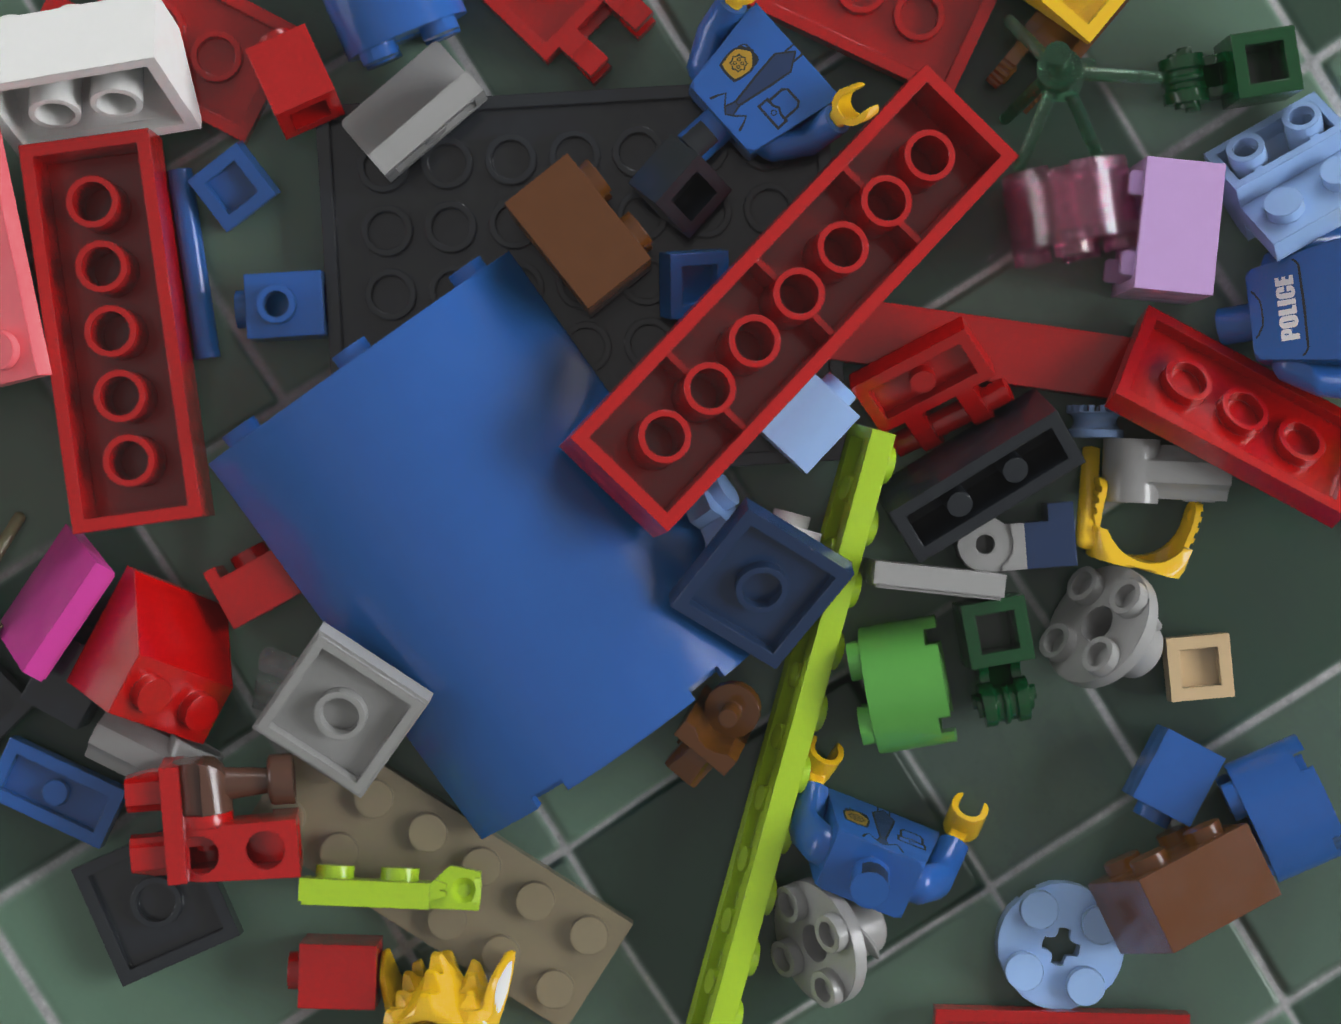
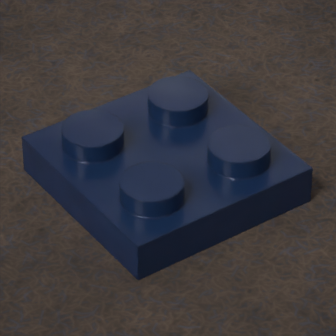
(761, 583)

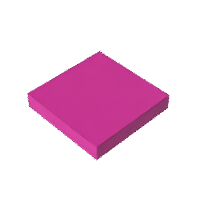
(55, 603)

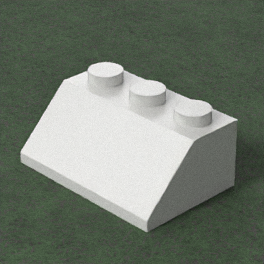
(94, 72)

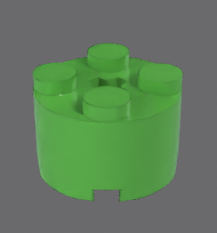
(902, 684)

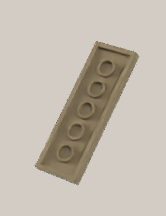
(552, 923)

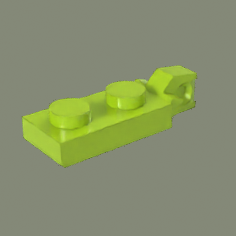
(396, 888)

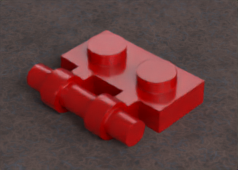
(924, 375)

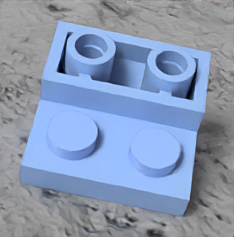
(1285, 176)

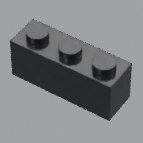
(979, 474)

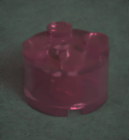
(1070, 211)

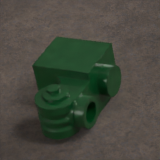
(1242, 71)
(993, 642)

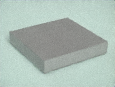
(934, 579)
(342, 710)

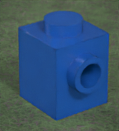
(282, 306)
(1171, 777)

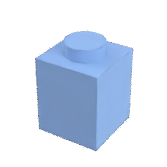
(812, 422)

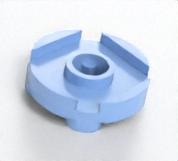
(1029, 965)

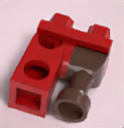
(199, 825)

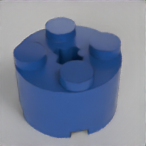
(377, 27)
(1283, 807)

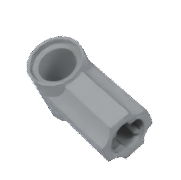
(1150, 471)
(137, 747)

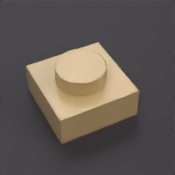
(1198, 667)

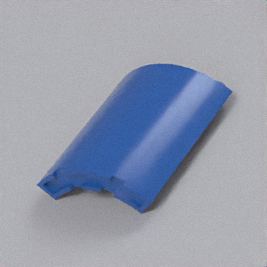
(472, 552)

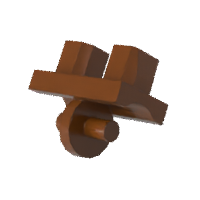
(714, 730)

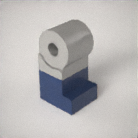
(1022, 544)

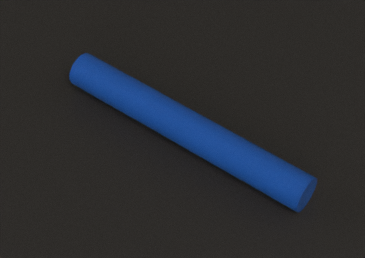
(193, 264)

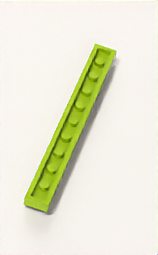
(783, 758)

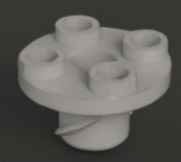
(1104, 628)
(824, 941)

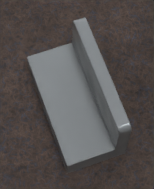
(414, 110)

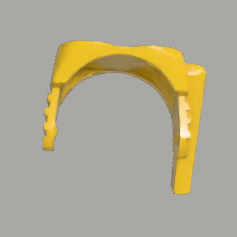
(1166, 561)

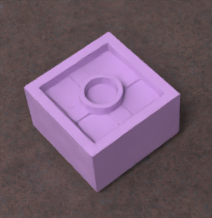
(1176, 232)

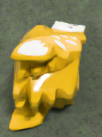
(443, 992)

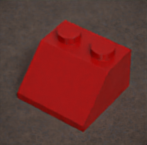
(158, 657)

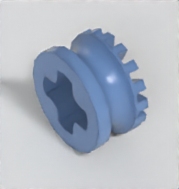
(1092, 423)

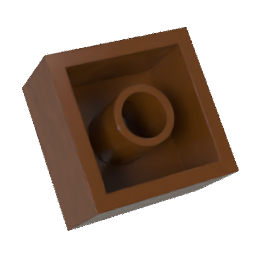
(580, 234)
(1183, 887)

